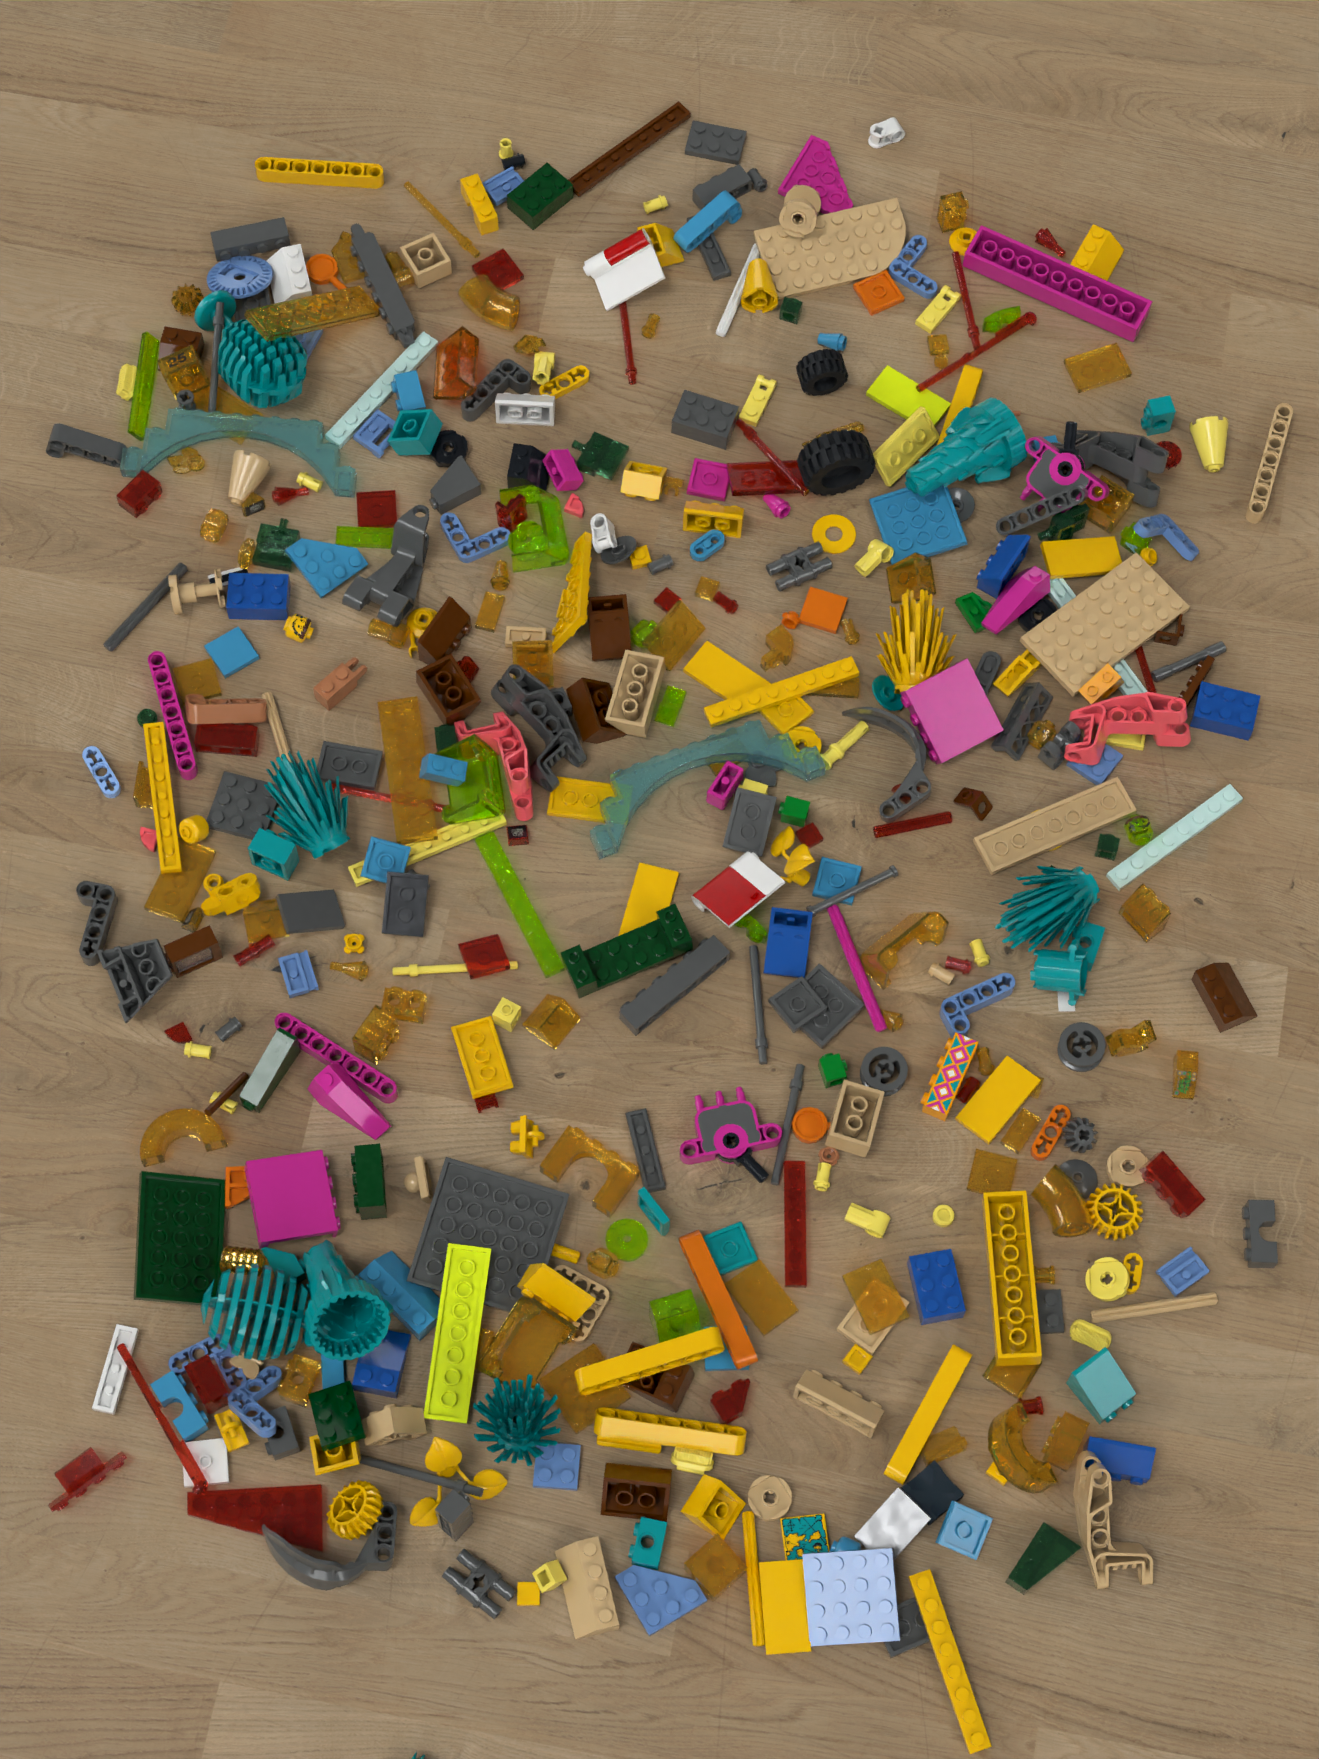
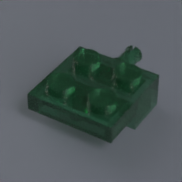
(600, 456)
(1065, 524)
(271, 546)

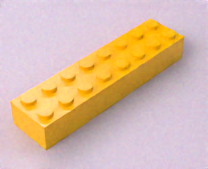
(1011, 1278)

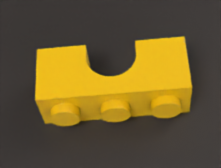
(477, 198)

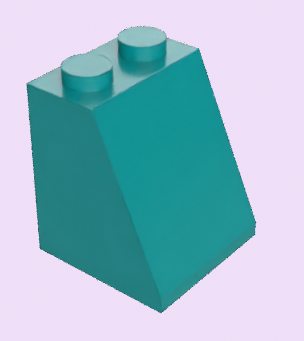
(1101, 1386)

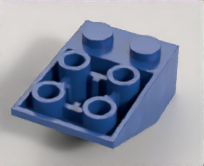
(788, 942)

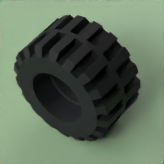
(822, 372)

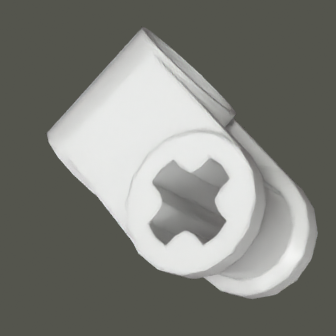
(887, 132)
(602, 533)

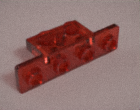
(81, 1473)

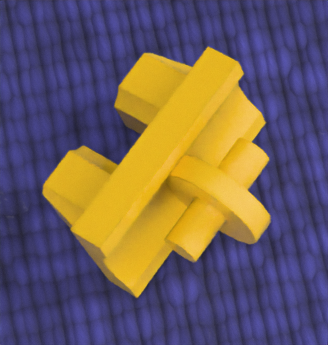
(528, 1137)
(231, 1430)

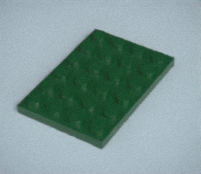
(178, 1237)

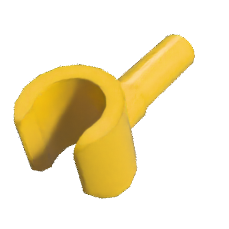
(413, 645)

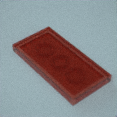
(761, 478)

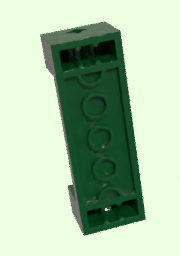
(628, 953)

